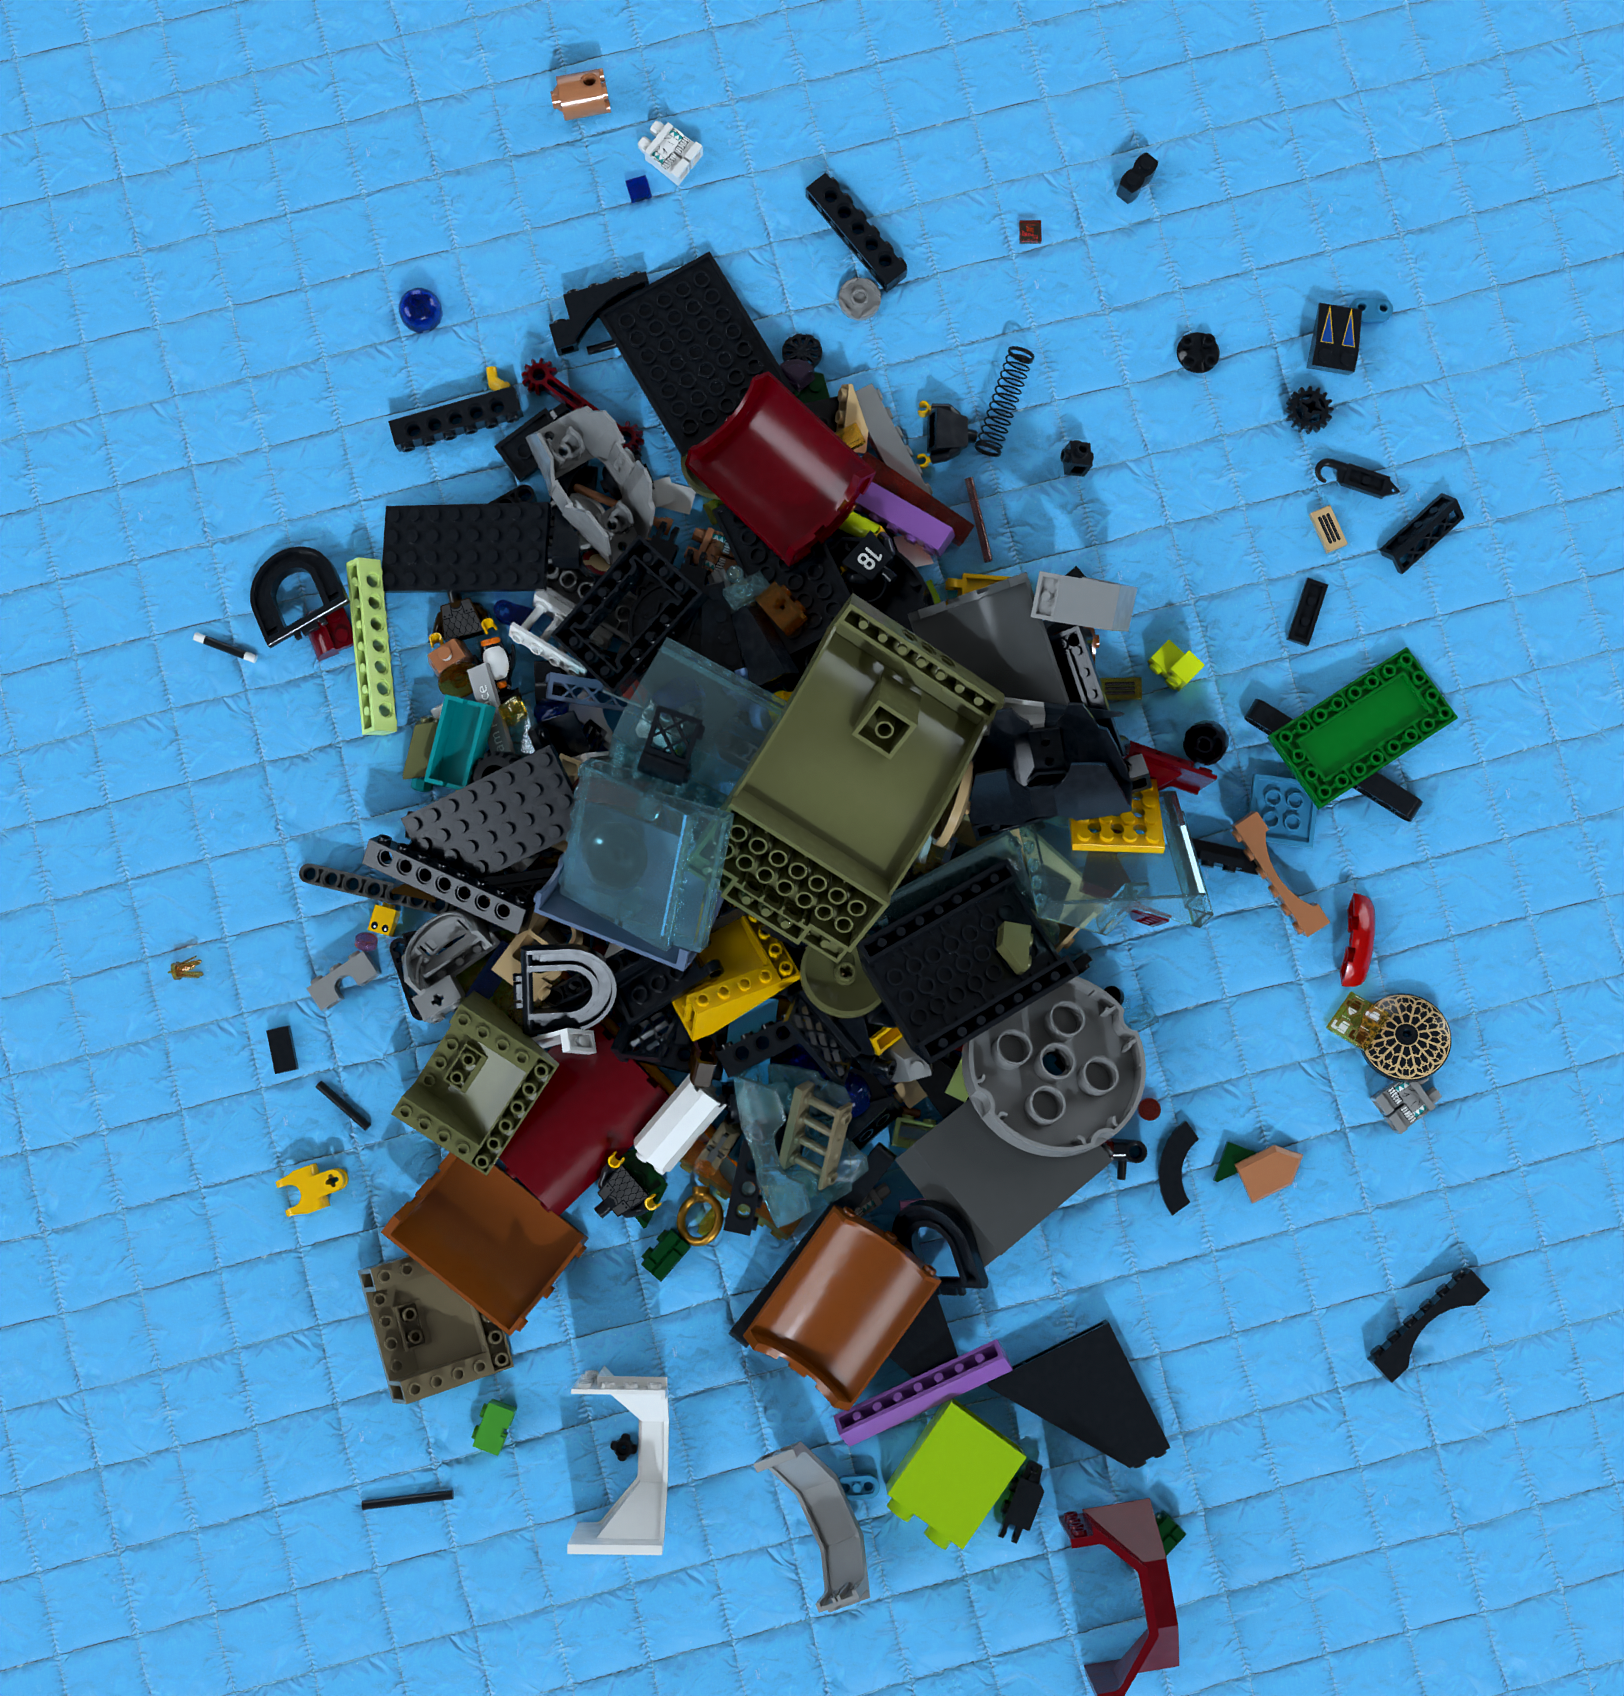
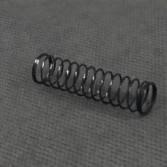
(1021, 358)

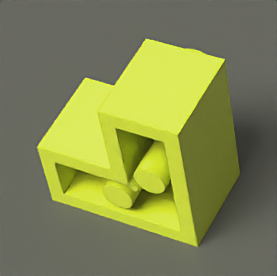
(1175, 665)

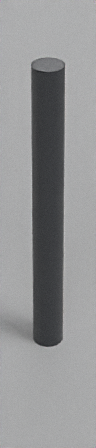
(407, 1499)

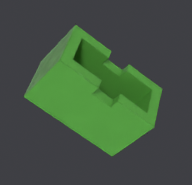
(490, 1434)

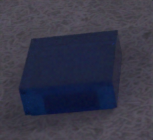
(638, 189)

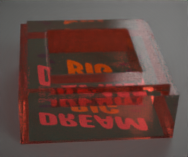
(1030, 232)

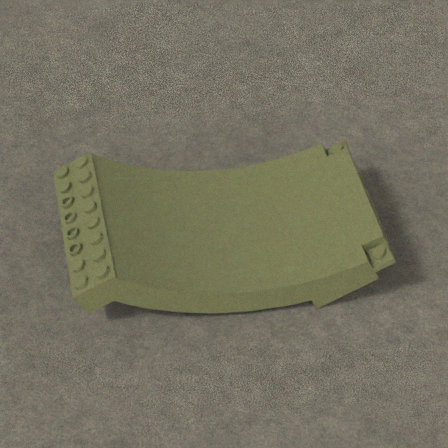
(851, 780)

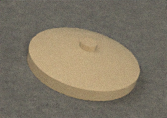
(955, 810)

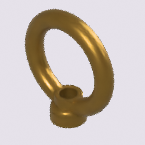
(700, 1194)

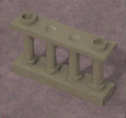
(795, 1136)

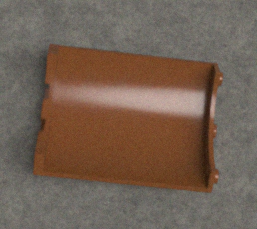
(486, 1240)
(843, 1305)

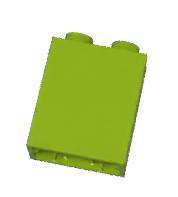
(953, 1474)

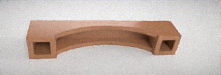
(1252, 833)

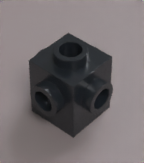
(1077, 458)

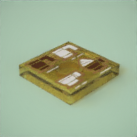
(1358, 1021)

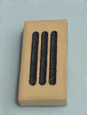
(1328, 529)

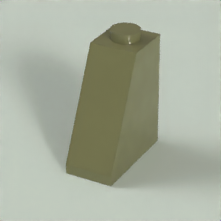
(420, 747)

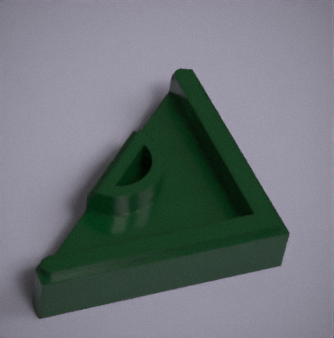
(1231, 1155)

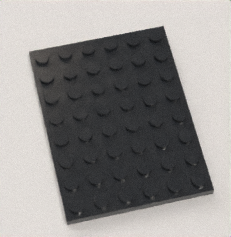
(690, 349)

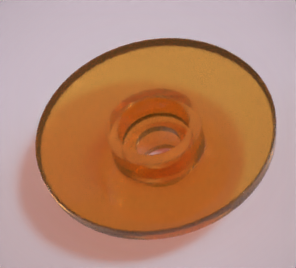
(455, 680)

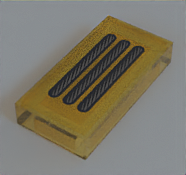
(1122, 688)

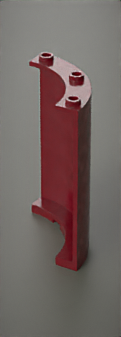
(781, 470)
(579, 1121)

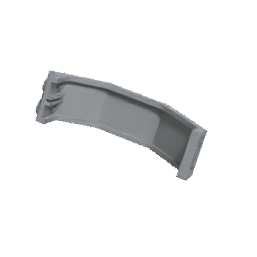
(1083, 602)
(830, 1521)

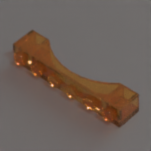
(724, 1191)

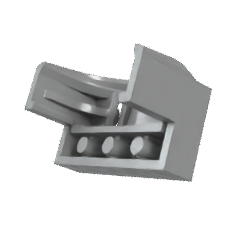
(424, 970)

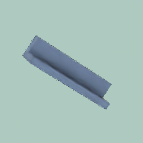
(581, 683)

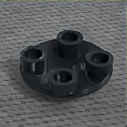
(1198, 352)

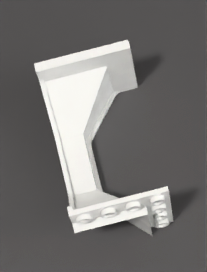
(639, 1516)

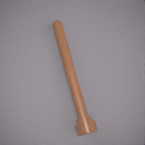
(611, 502)

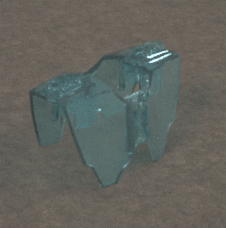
(762, 1099)

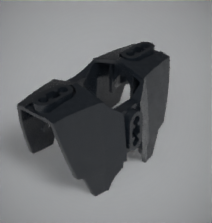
(1016, 753)

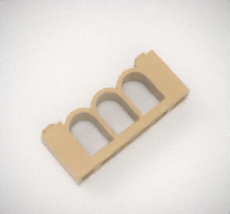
(510, 964)

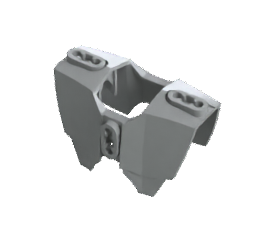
(586, 436)

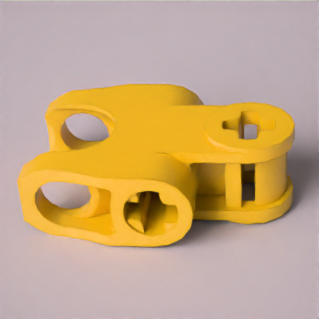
(313, 1187)

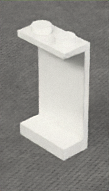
(572, 1040)

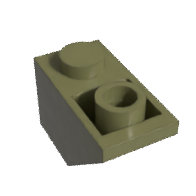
(1014, 945)

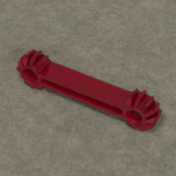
(577, 402)

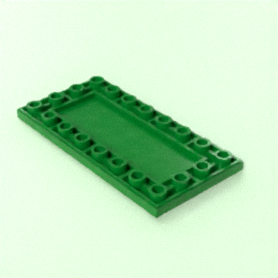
(1362, 728)

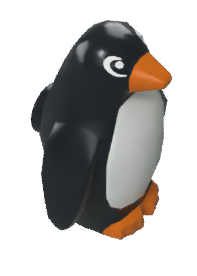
(501, 662)

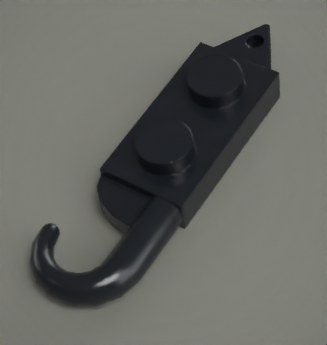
(1358, 478)

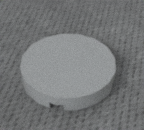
(859, 298)

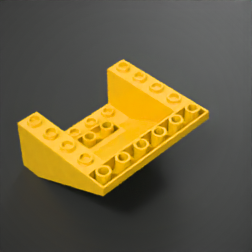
(754, 971)

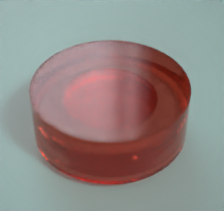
(1149, 1109)

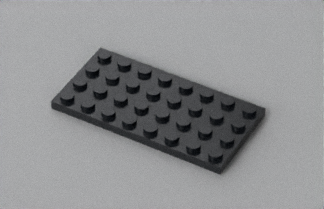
(466, 547)
(812, 580)
(498, 816)

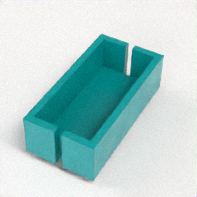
(459, 742)

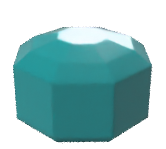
(419, 785)

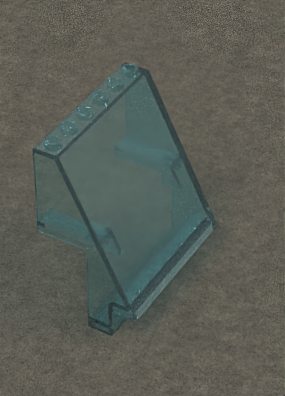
(644, 856)
(1103, 886)

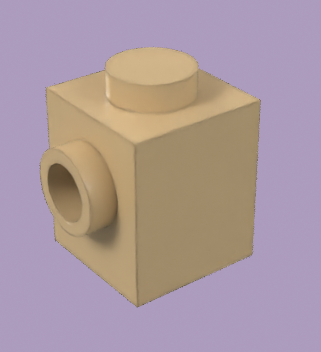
(909, 1093)

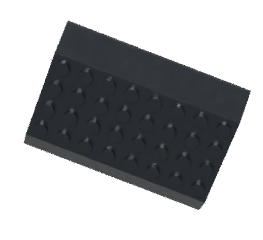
(943, 967)

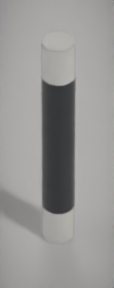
(225, 647)

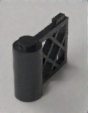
(669, 765)

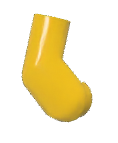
(493, 381)

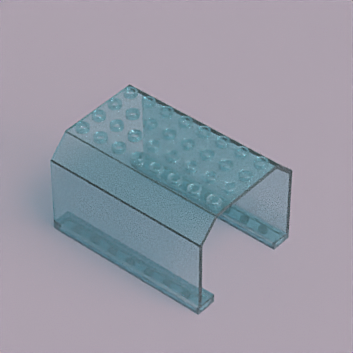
(731, 709)

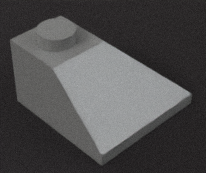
(909, 1064)

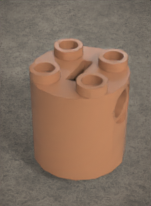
(581, 94)

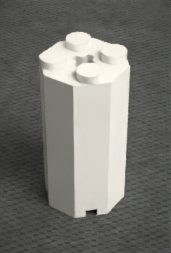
(678, 1125)

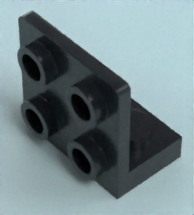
(563, 732)

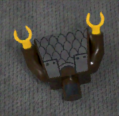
(460, 620)

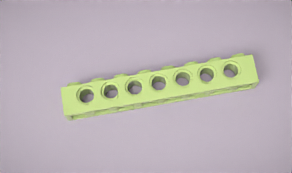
(371, 646)

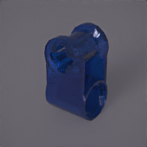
(516, 614)

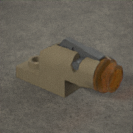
(717, 1148)

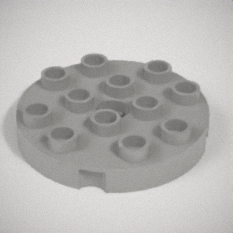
(1064, 1111)

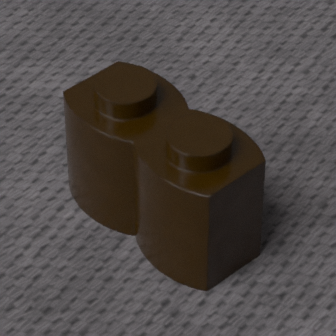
(702, 1062)

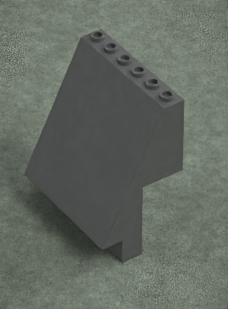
(991, 1182)

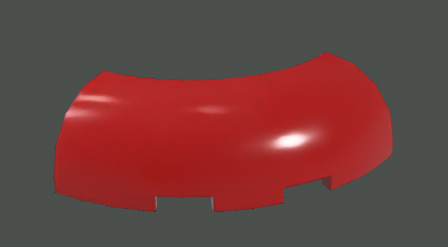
(1361, 941)

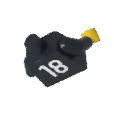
(871, 561)

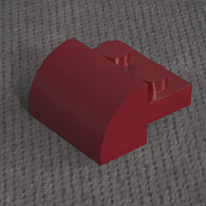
(333, 636)

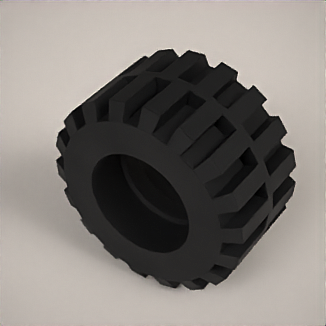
(493, 762)

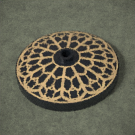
(1412, 1057)

